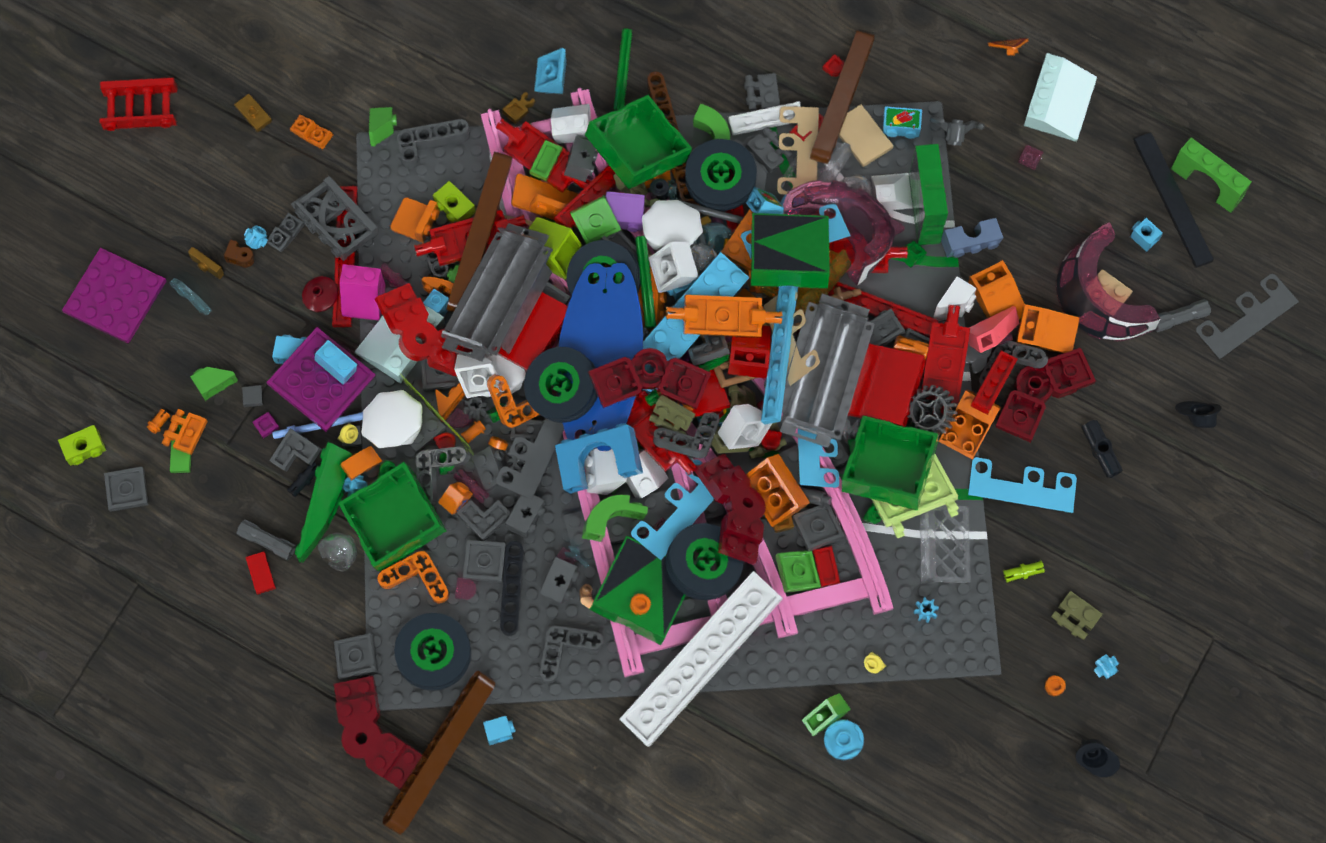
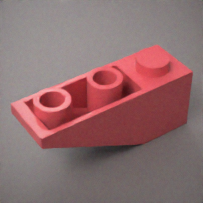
(993, 330)

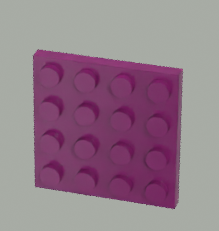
(114, 295)
(313, 388)

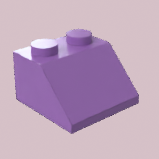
(627, 209)

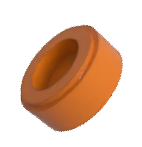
(498, 443)
(640, 604)
(1055, 685)

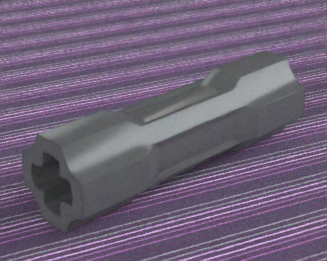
(1193, 311)
(254, 534)

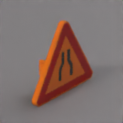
(1011, 45)

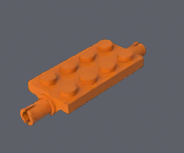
(723, 315)

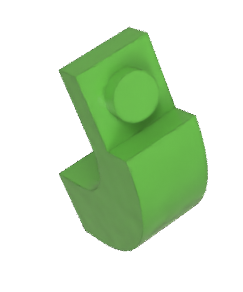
(711, 122)
(608, 508)

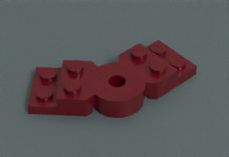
(671, 378)
(1026, 404)
(742, 526)
(383, 753)

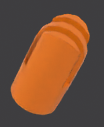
(911, 345)

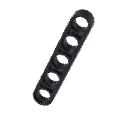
(511, 597)

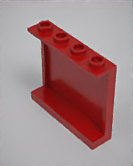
(538, 333)
(887, 384)

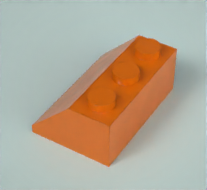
(778, 488)

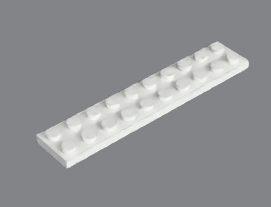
(701, 659)

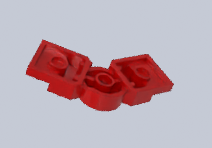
(408, 317)

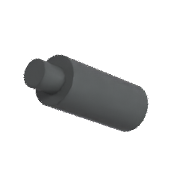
(816, 497)

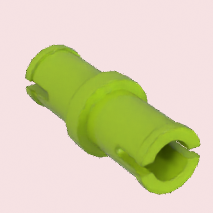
(1023, 571)

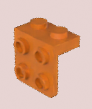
(415, 219)

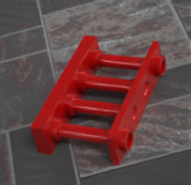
(136, 87)

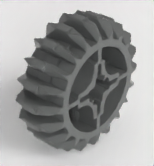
(942, 400)

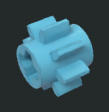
(255, 237)
(354, 485)
(926, 616)
(1106, 666)

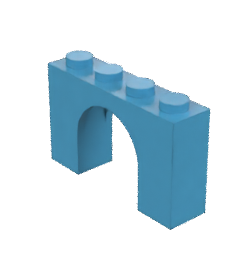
(573, 453)

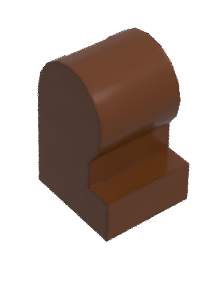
(238, 256)

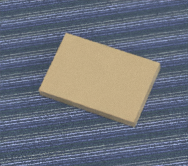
(864, 136)

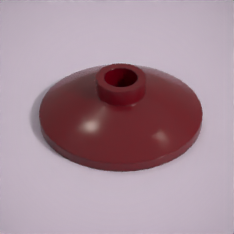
(324, 299)

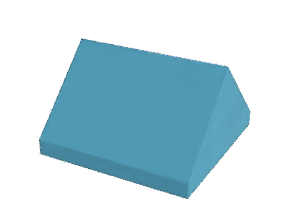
(551, 72)

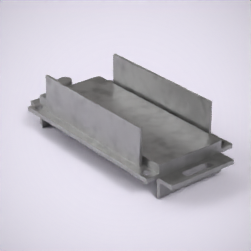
(500, 294)
(824, 395)

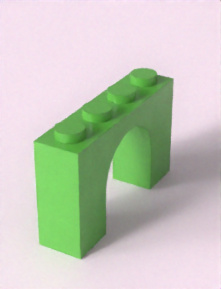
(1231, 182)

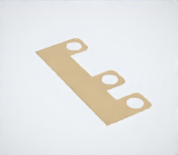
(807, 121)
(798, 367)

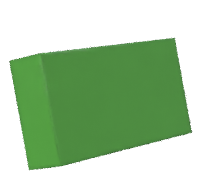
(545, 160)

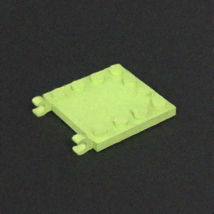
(936, 493)

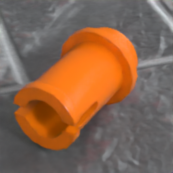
(158, 421)
(473, 431)

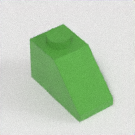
(381, 124)
(212, 381)
(825, 714)

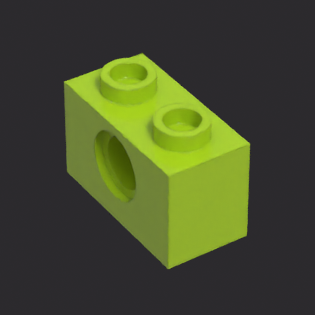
(450, 194)
(71, 444)

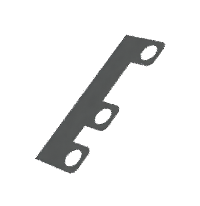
(1255, 319)
(536, 458)

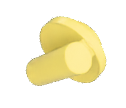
(348, 434)
(873, 663)

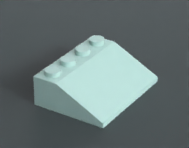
(1060, 98)
(383, 349)

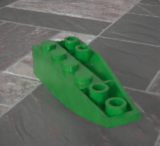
(325, 499)

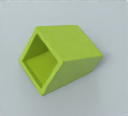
(563, 243)

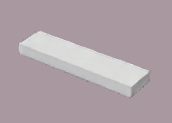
(760, 119)

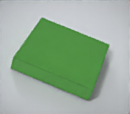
(595, 220)
(797, 571)

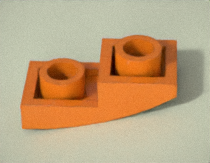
(311, 132)
(440, 285)
(361, 462)

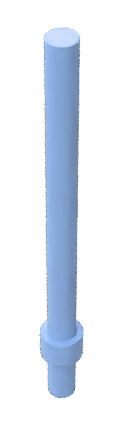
(312, 426)

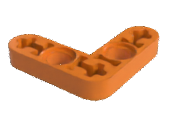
(510, 408)
(415, 569)

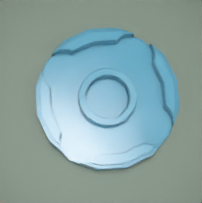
(843, 740)

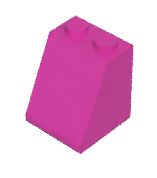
(358, 291)

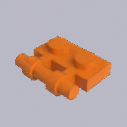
(189, 434)

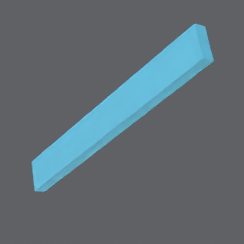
(779, 356)

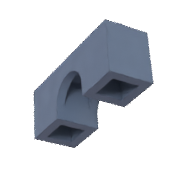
(957, 243)

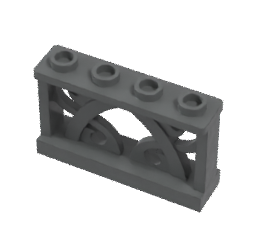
(336, 194)

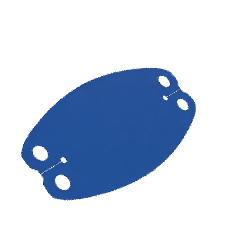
(603, 330)

